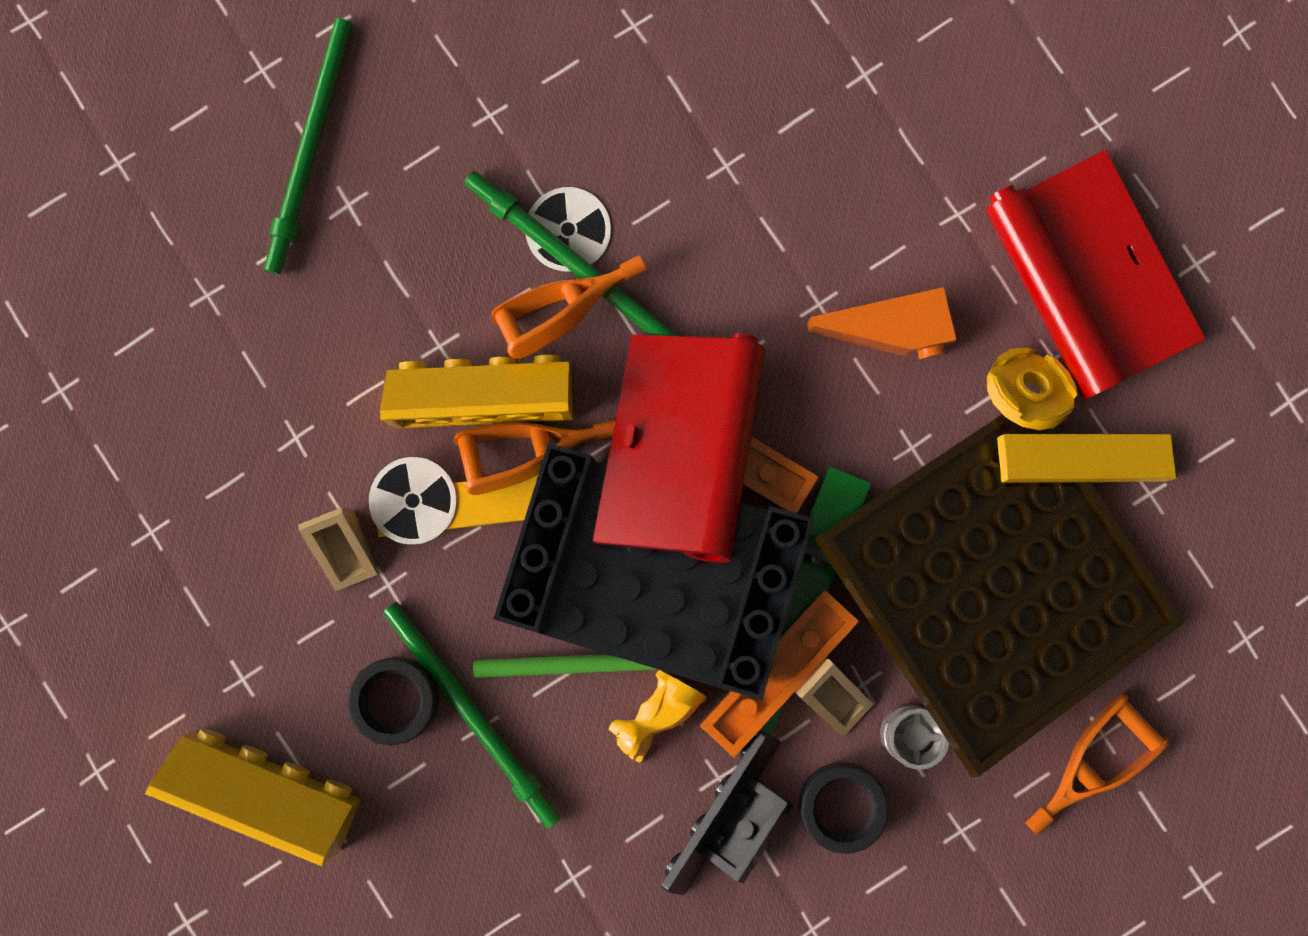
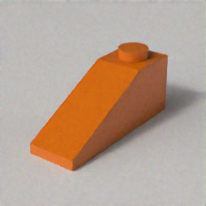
(896, 325)

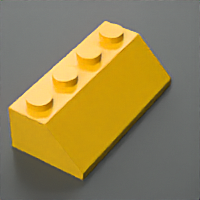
(477, 394)
(256, 795)

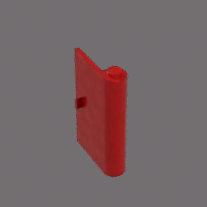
(1094, 273)
(692, 446)

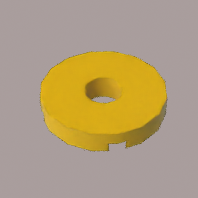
(1022, 405)

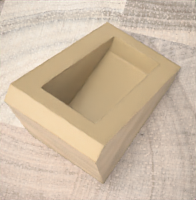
(339, 547)
(834, 697)

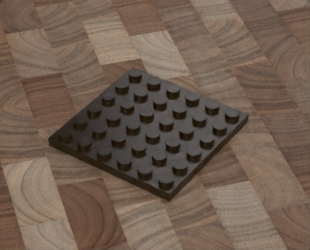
(998, 593)

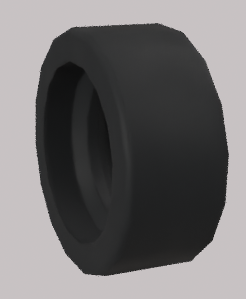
(358, 701)
(868, 832)

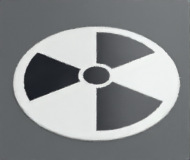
(576, 220)
(412, 500)

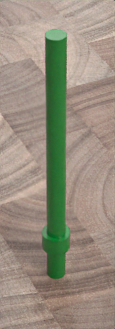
(506, 206)
(284, 228)
(526, 785)

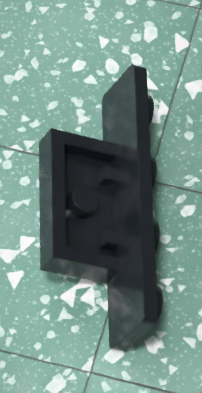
(737, 823)

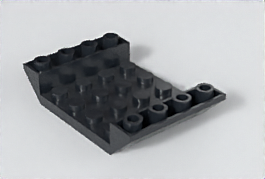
(647, 603)

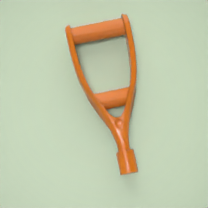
(579, 294)
(540, 436)
(1080, 769)

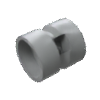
(913, 737)

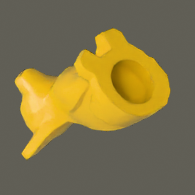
(664, 710)

